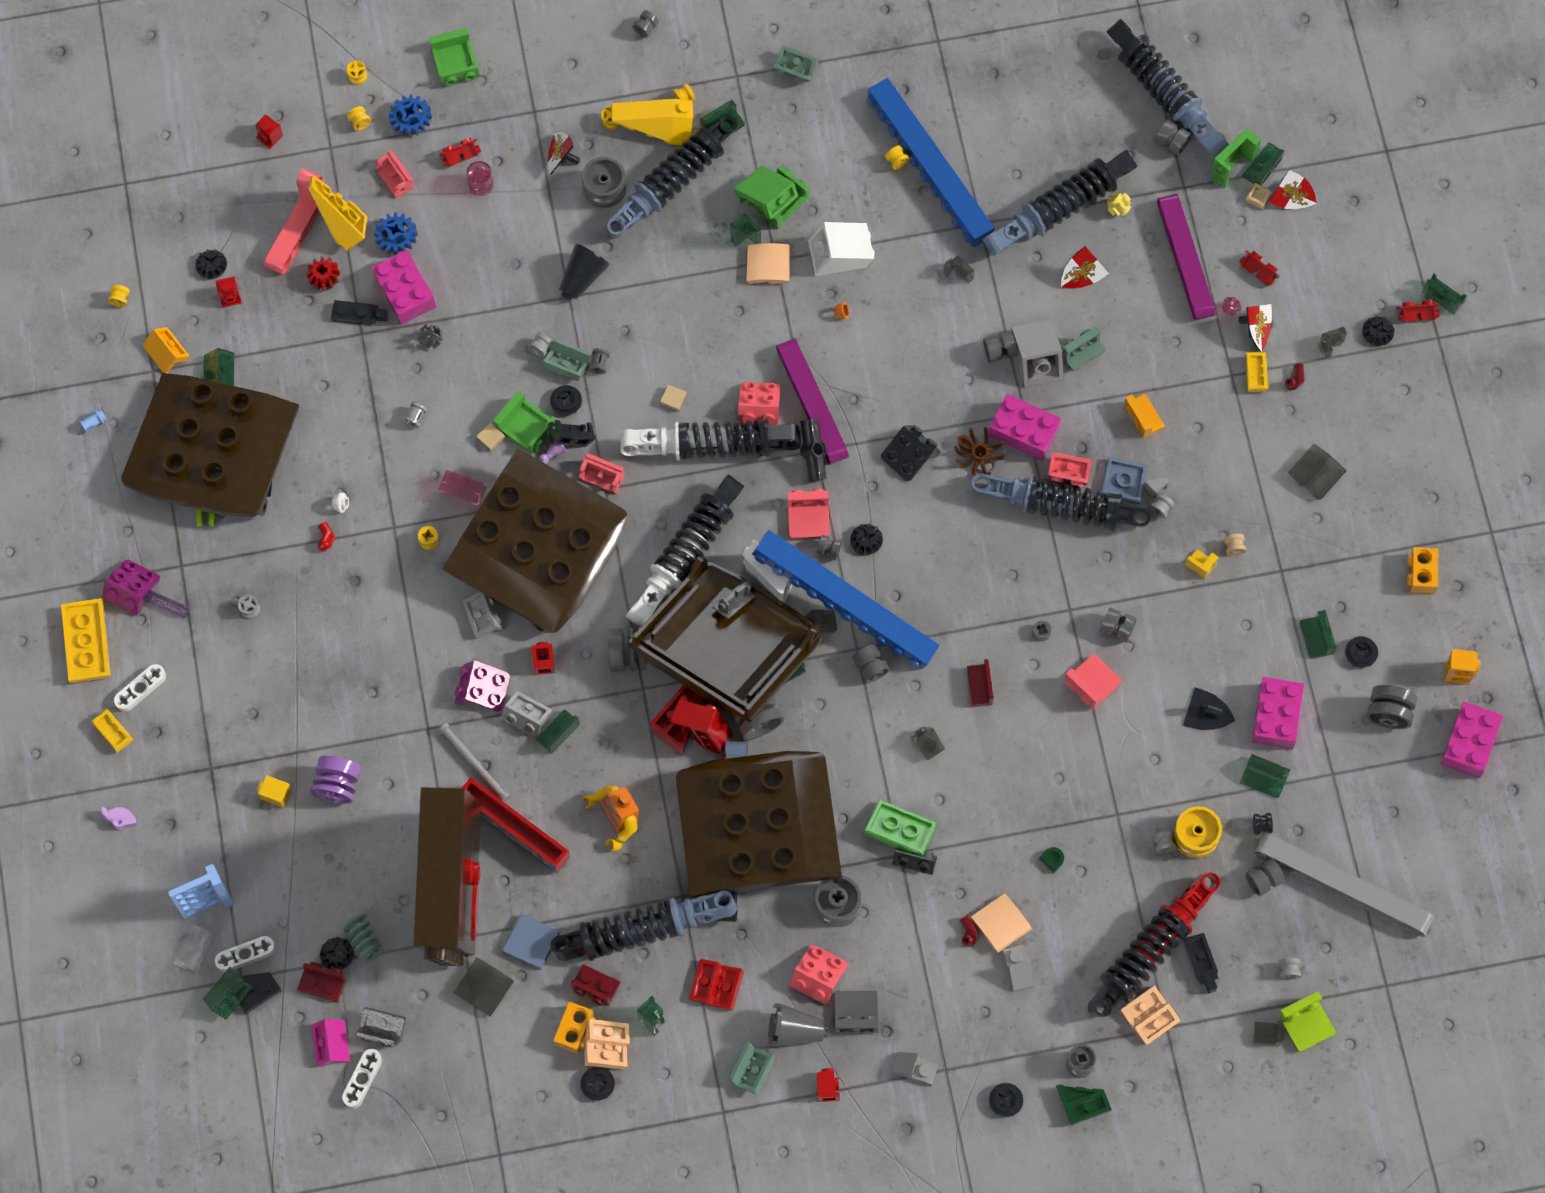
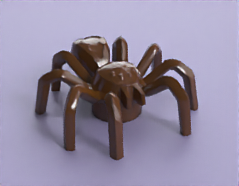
(978, 453)

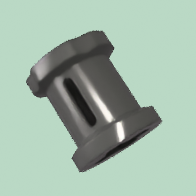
(599, 368)

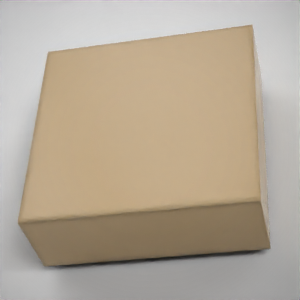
(1258, 196)
(673, 398)
(490, 437)

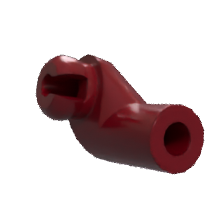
(1298, 378)
(971, 931)

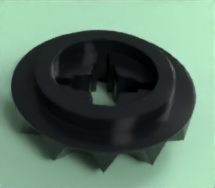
(211, 272)
(1383, 337)
(562, 393)
(862, 546)
(1363, 643)
(343, 959)
(590, 1077)
(1005, 1090)

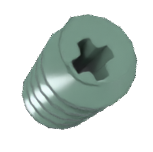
(361, 940)

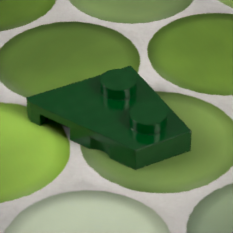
(1083, 1103)

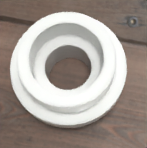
(340, 502)

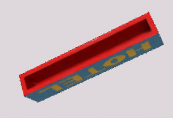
(518, 828)

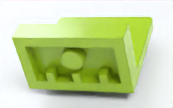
(1306, 1022)

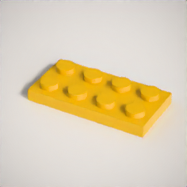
(85, 640)

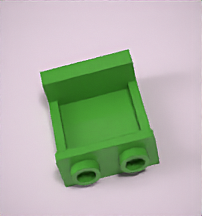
(454, 57)
(1245, 145)
(767, 190)
(803, 194)
(523, 423)

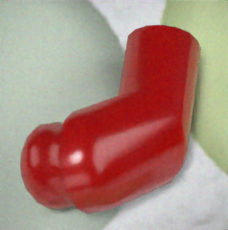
(328, 537)

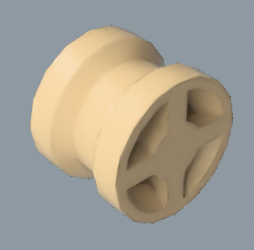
(1235, 544)

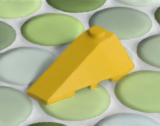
(663, 119)
(343, 218)

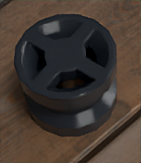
(1262, 823)

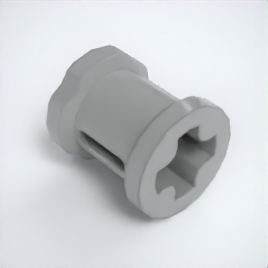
(414, 415)

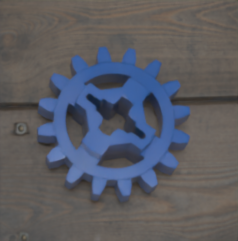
(406, 108)
(394, 230)

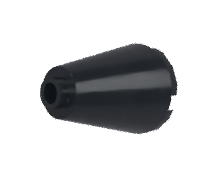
(581, 272)

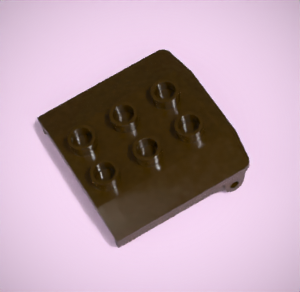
(209, 445)
(537, 542)
(724, 660)
(757, 822)

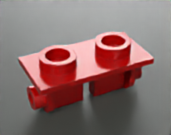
(466, 148)
(1253, 262)
(1426, 310)

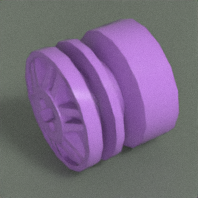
(335, 779)

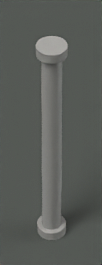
(445, 729)

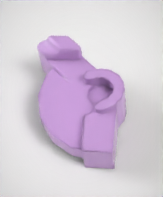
(119, 817)

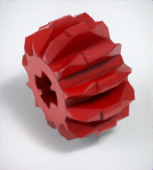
(317, 279)

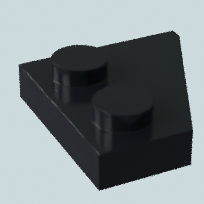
(263, 989)

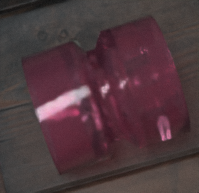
(480, 178)

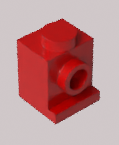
(268, 131)
(228, 292)
(540, 650)
(827, 1086)

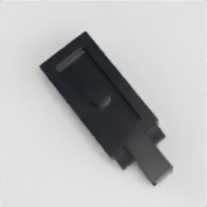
(357, 313)
(1202, 961)

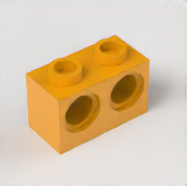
(1427, 571)
(1461, 666)
(569, 1026)

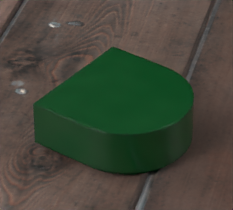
(1052, 858)

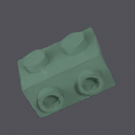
(795, 63)
(1083, 349)
(567, 360)
(751, 1069)

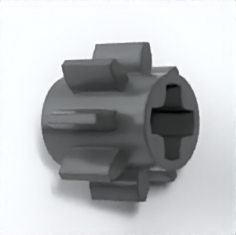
(430, 336)

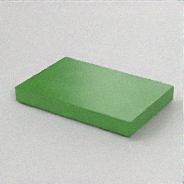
(900, 828)

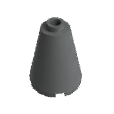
(795, 1027)

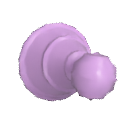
(553, 450)

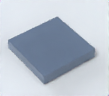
(1124, 478)
(530, 941)

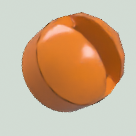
(842, 311)

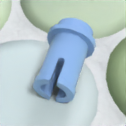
(93, 420)

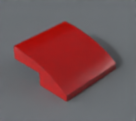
(716, 984)

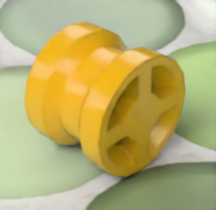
(353, 69)
(684, 93)
(606, 115)
(359, 118)
(897, 157)
(118, 295)
(429, 542)

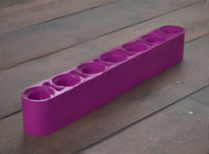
(1185, 257)
(812, 399)

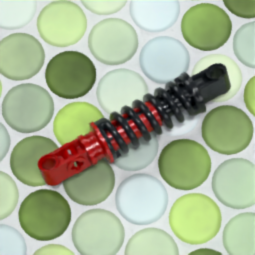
(1152, 945)

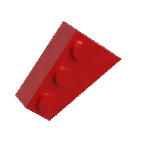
(704, 724)
(671, 733)

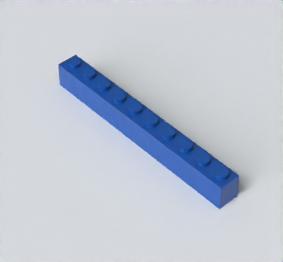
(930, 162)
(845, 600)

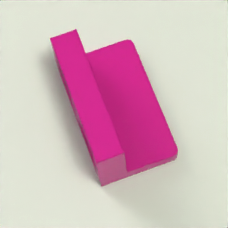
(330, 1042)

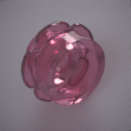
(1231, 306)

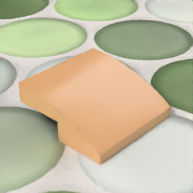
(768, 263)
(1001, 923)
(1149, 1015)
(606, 1044)

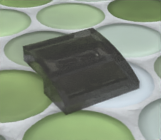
(1317, 471)
(483, 986)

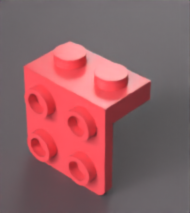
(759, 402)
(1069, 468)
(808, 514)
(1092, 681)
(818, 974)

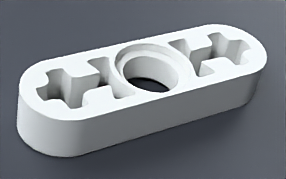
(155, 682)
(248, 945)
(350, 1090)

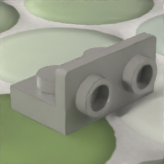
(483, 614)
(526, 714)

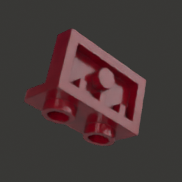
(322, 982)
(595, 985)

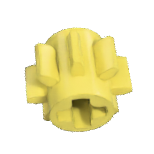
(1118, 204)

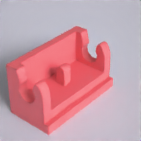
(394, 174)
(601, 473)

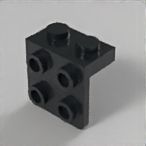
(909, 451)

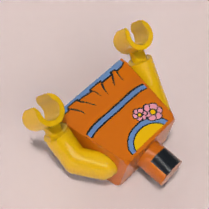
(619, 810)

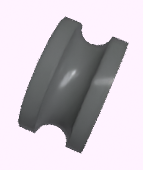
(1044, 637)

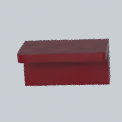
(980, 684)

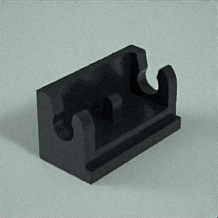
(571, 434)

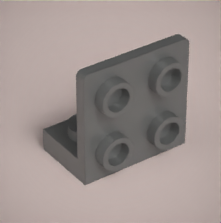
(856, 1012)

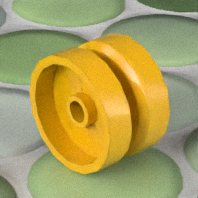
(1195, 821)

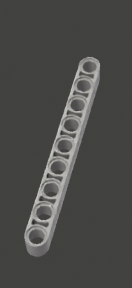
(1345, 885)

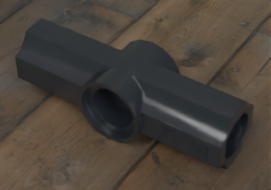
(813, 449)

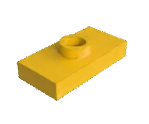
(1256, 372)
(112, 730)

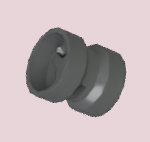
(645, 24)
(829, 547)

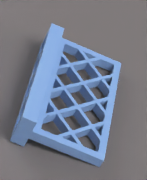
(201, 893)

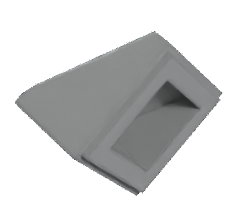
(1156, 486)

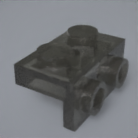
(381, 1027)

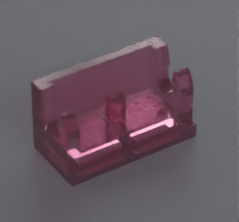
(462, 487)

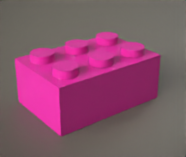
(403, 287)
(1025, 427)
(1278, 713)
(1471, 739)

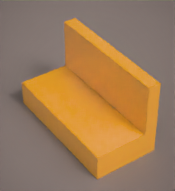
(164, 349)
(1143, 414)

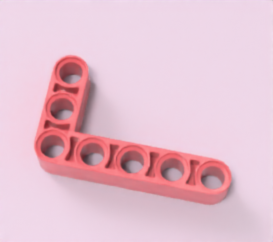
(296, 226)

